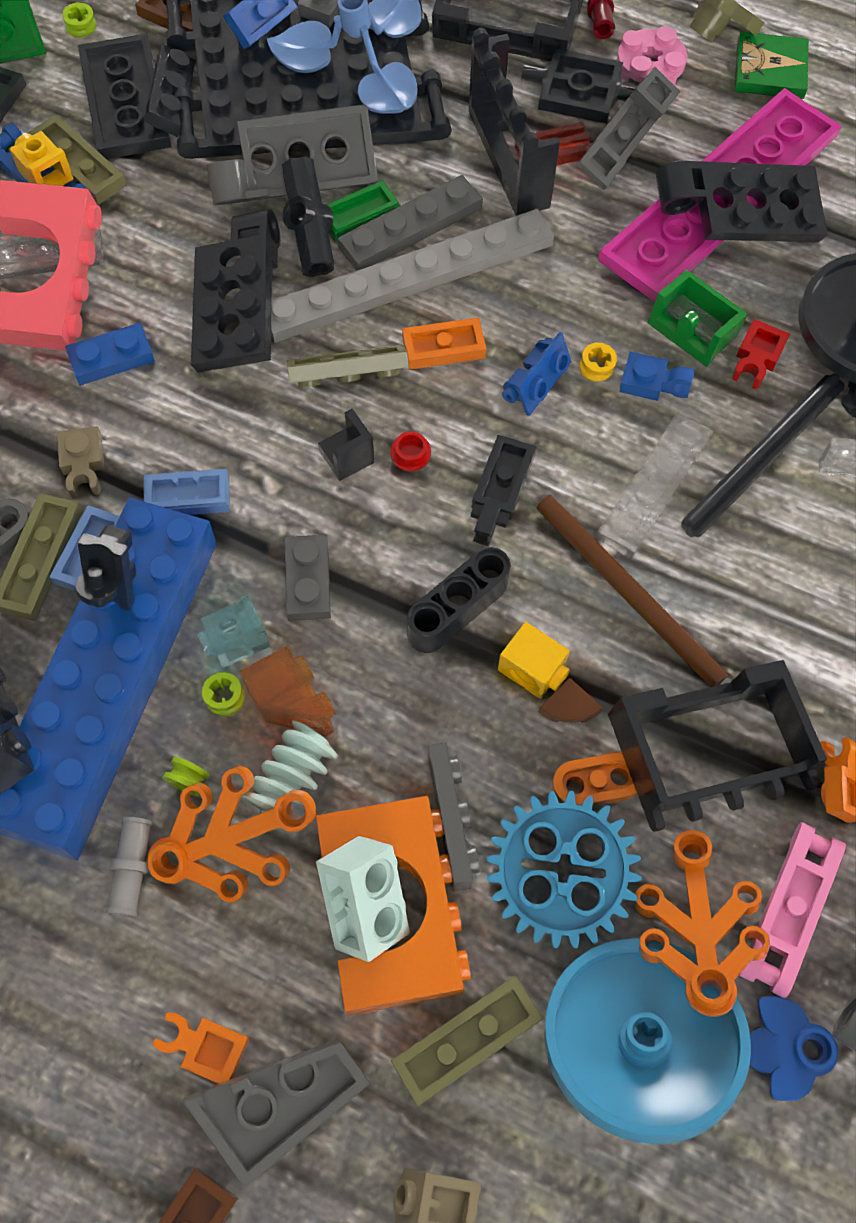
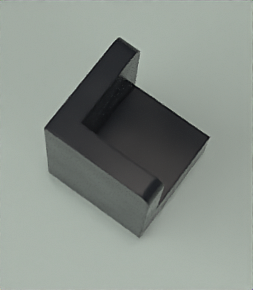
(348, 449)

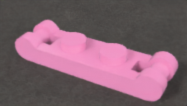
(795, 907)

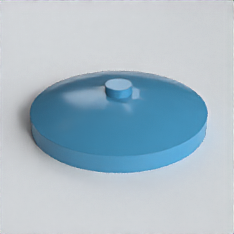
(638, 1051)

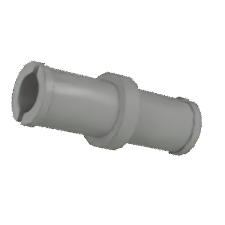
(129, 867)

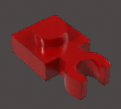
(760, 351)

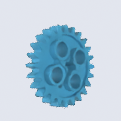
(558, 912)

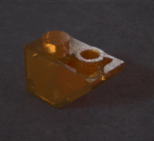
(284, 694)

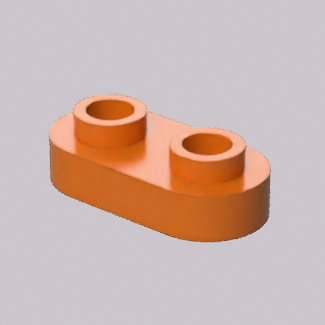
(595, 779)

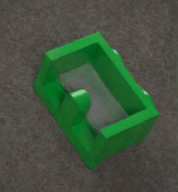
(696, 317)

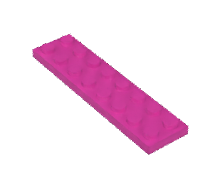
(663, 246)

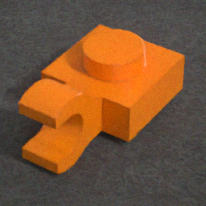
(840, 781)

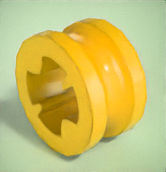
(591, 370)

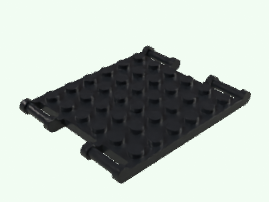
(255, 85)

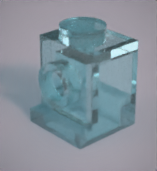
(242, 642)

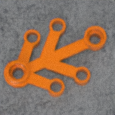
(223, 838)
(701, 930)

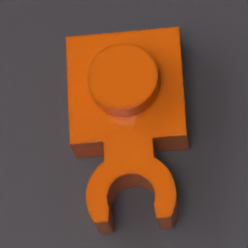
(210, 1050)

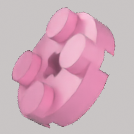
(659, 43)

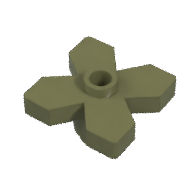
(714, 15)

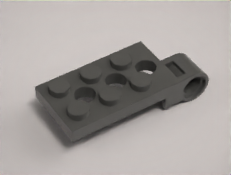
(242, 182)

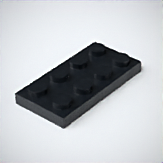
(117, 91)

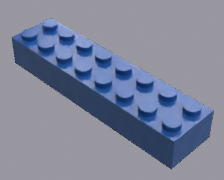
(103, 683)

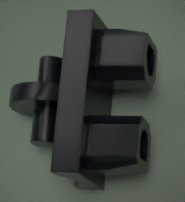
(106, 568)

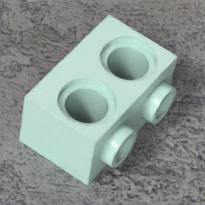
(363, 898)

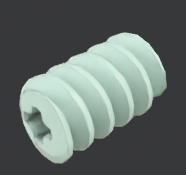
(292, 767)

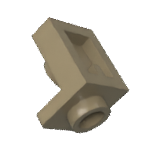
(435, 1198)

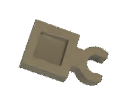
(79, 456)

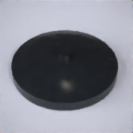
(829, 316)

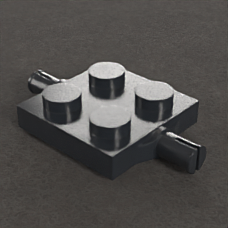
(579, 85)

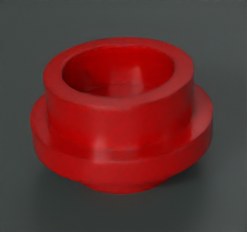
(410, 451)

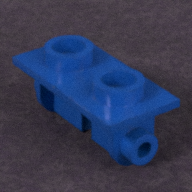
(546, 365)

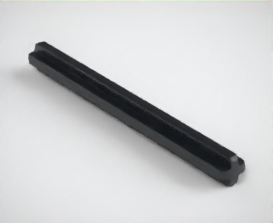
(762, 456)

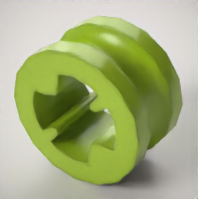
(77, 11)
(221, 680)
(185, 774)

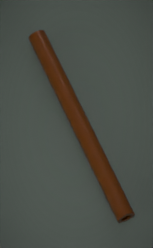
(632, 592)

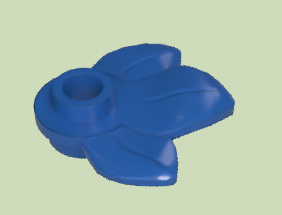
(779, 1048)

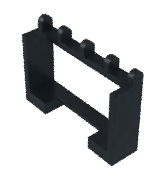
(453, 24)
(495, 110)
(788, 710)

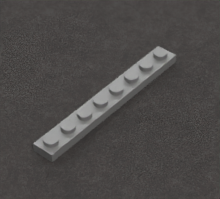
(408, 274)

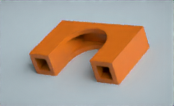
(429, 962)

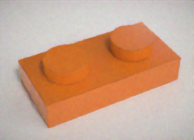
(444, 343)

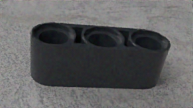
(465, 582)

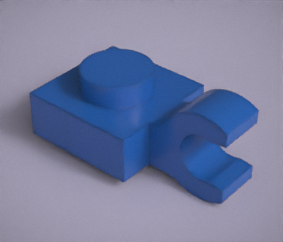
(648, 376)

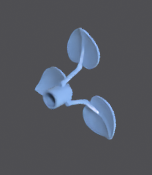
(308, 44)

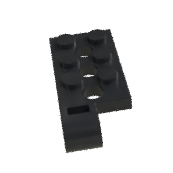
(693, 183)
(257, 241)

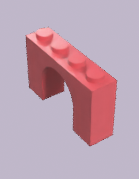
(68, 217)

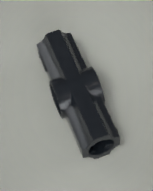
(308, 216)

